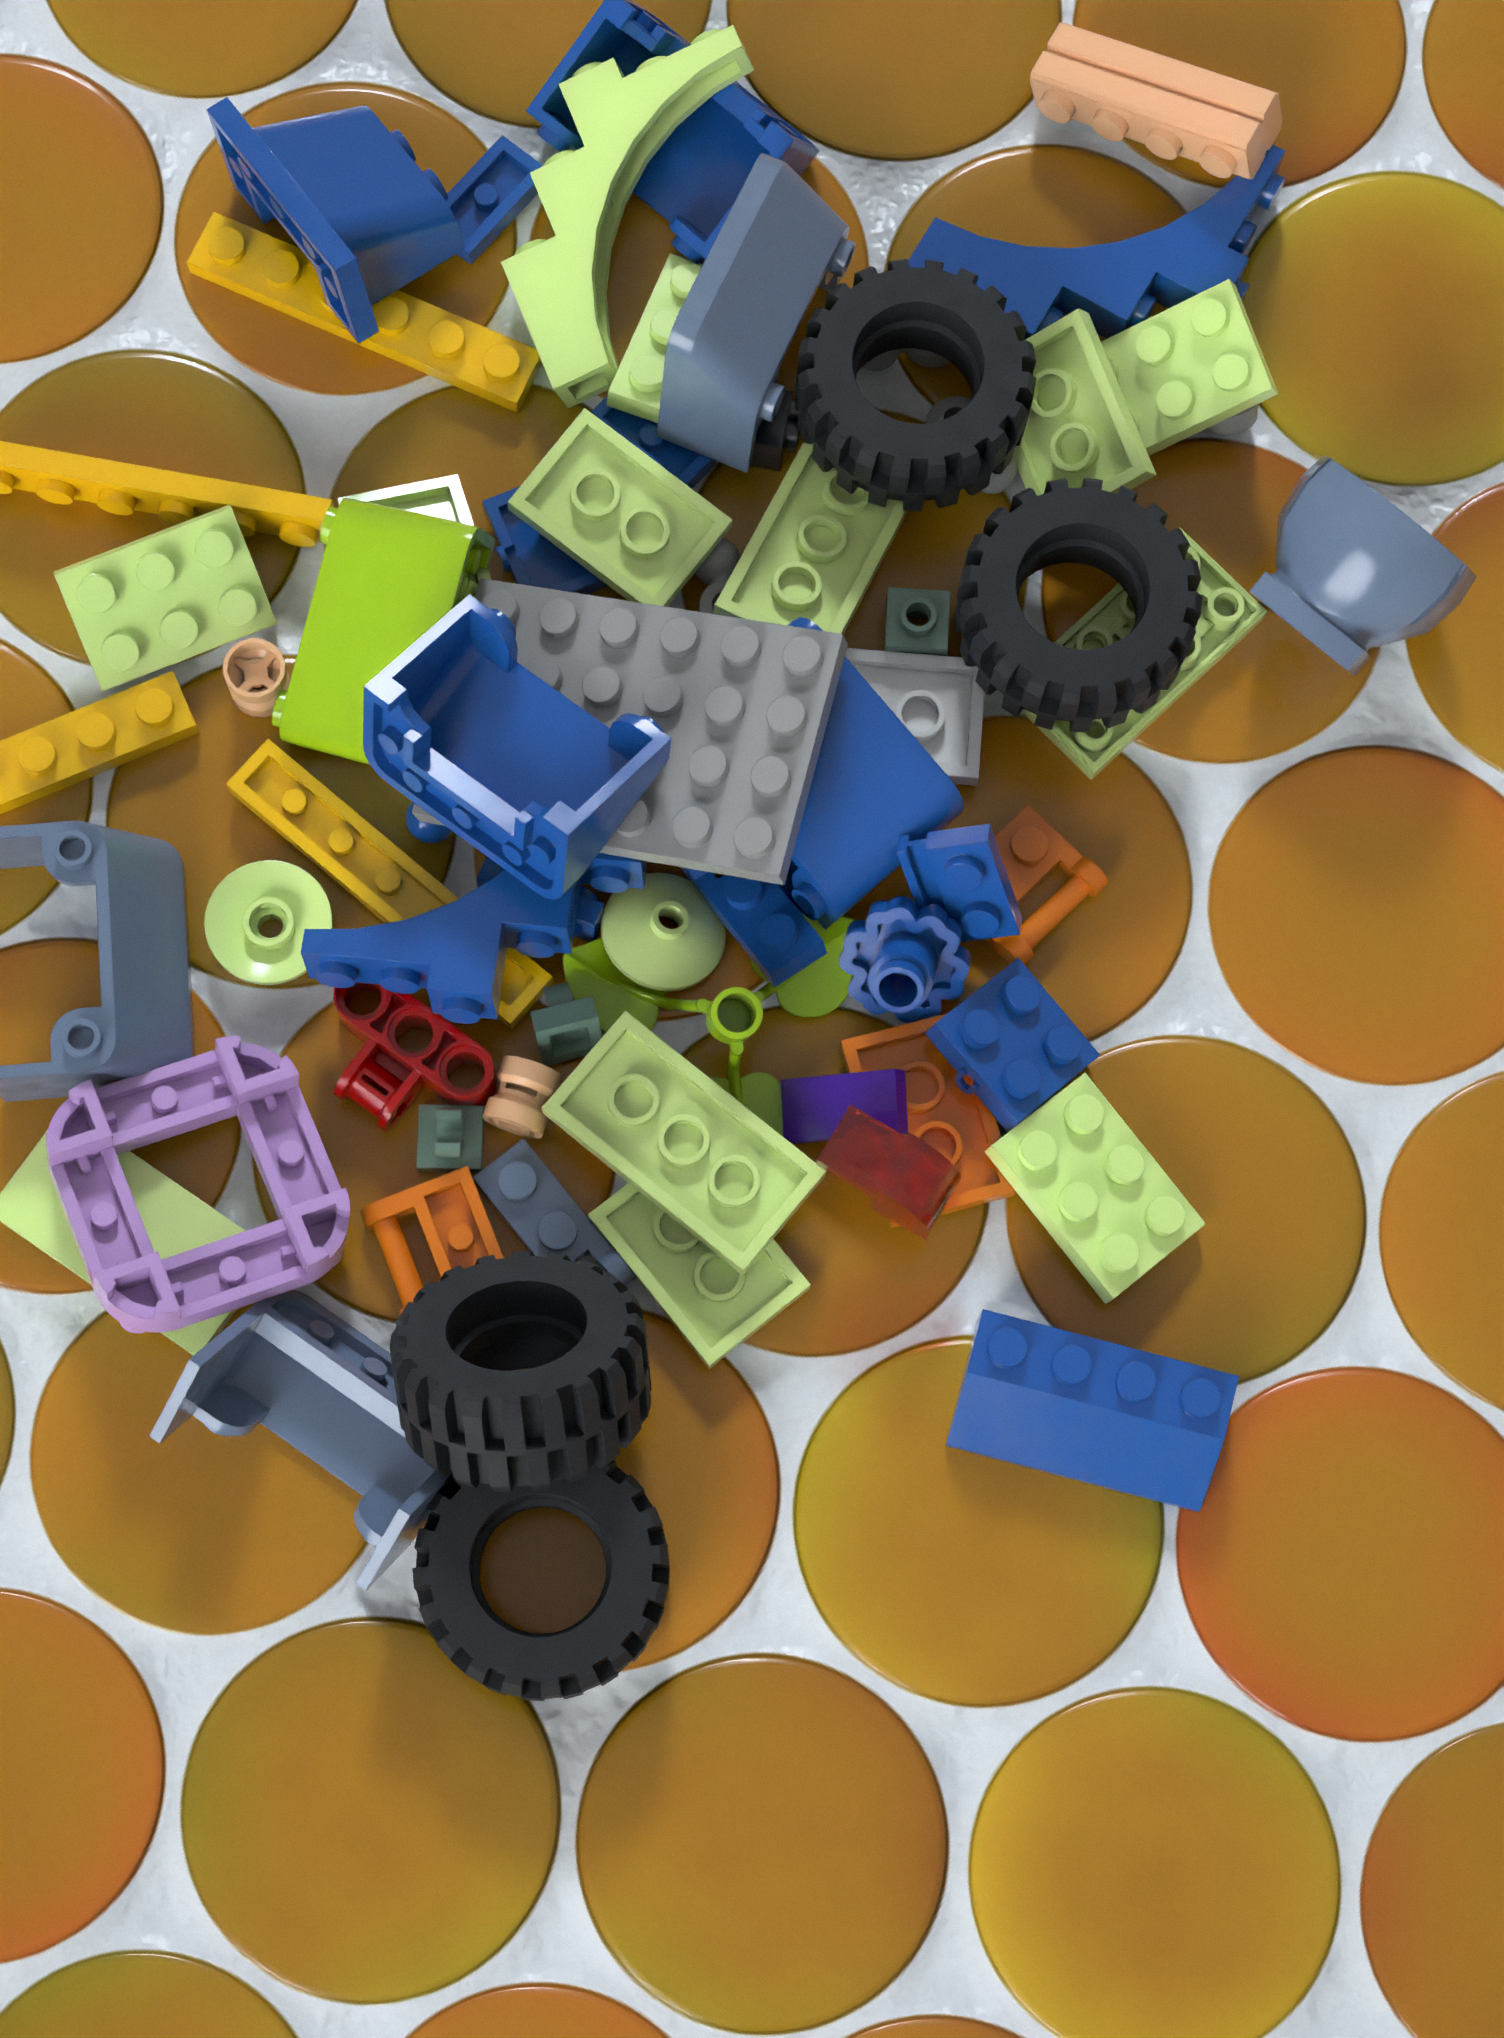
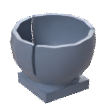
(1356, 568)

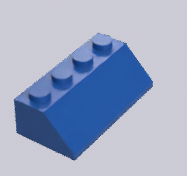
(1091, 1410)

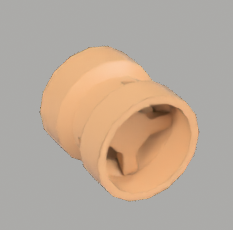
(249, 666)
(520, 1097)

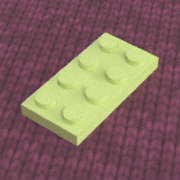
(811, 551)
(683, 1142)

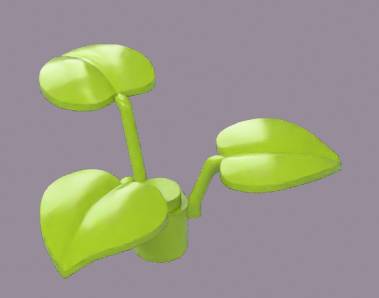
(730, 1015)

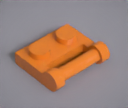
(1030, 854)
(451, 1222)

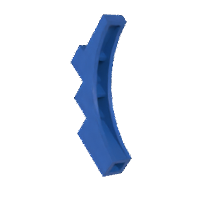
(1117, 279)
(463, 945)

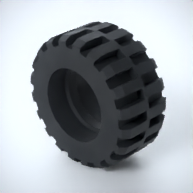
(928, 313)
(1090, 530)
(533, 1424)
(556, 1662)

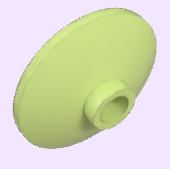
(249, 899)
(659, 955)

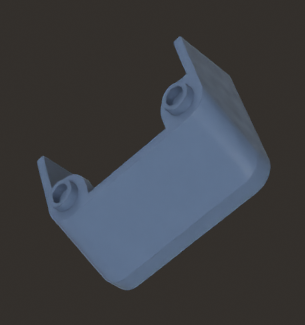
(746, 312)
(142, 957)
(325, 1396)

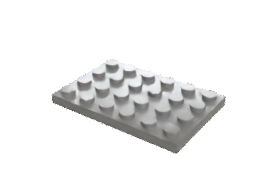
(731, 693)

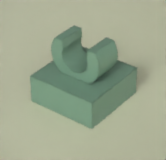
(565, 1026)
(450, 1138)

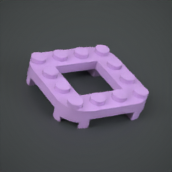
(169, 1101)

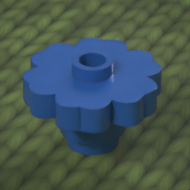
(905, 959)

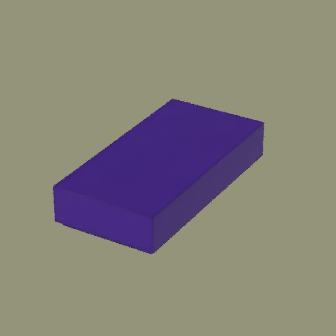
(818, 1103)

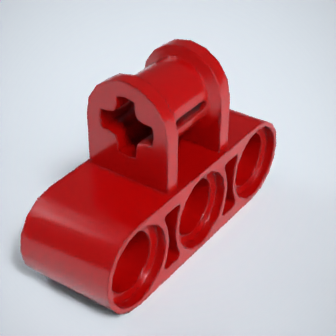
(403, 1073)

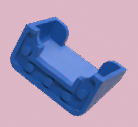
(706, 156)
(505, 751)
(864, 794)

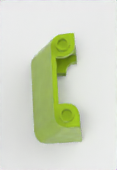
(376, 593)

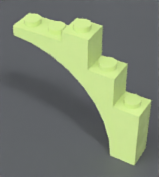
(585, 192)

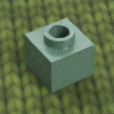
(916, 603)

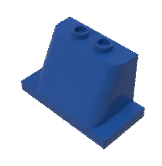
(345, 200)

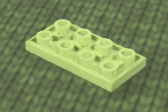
(1224, 621)
(170, 1214)

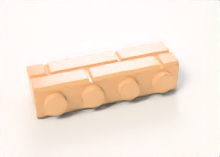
(1156, 102)

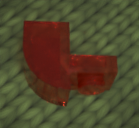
(900, 1172)

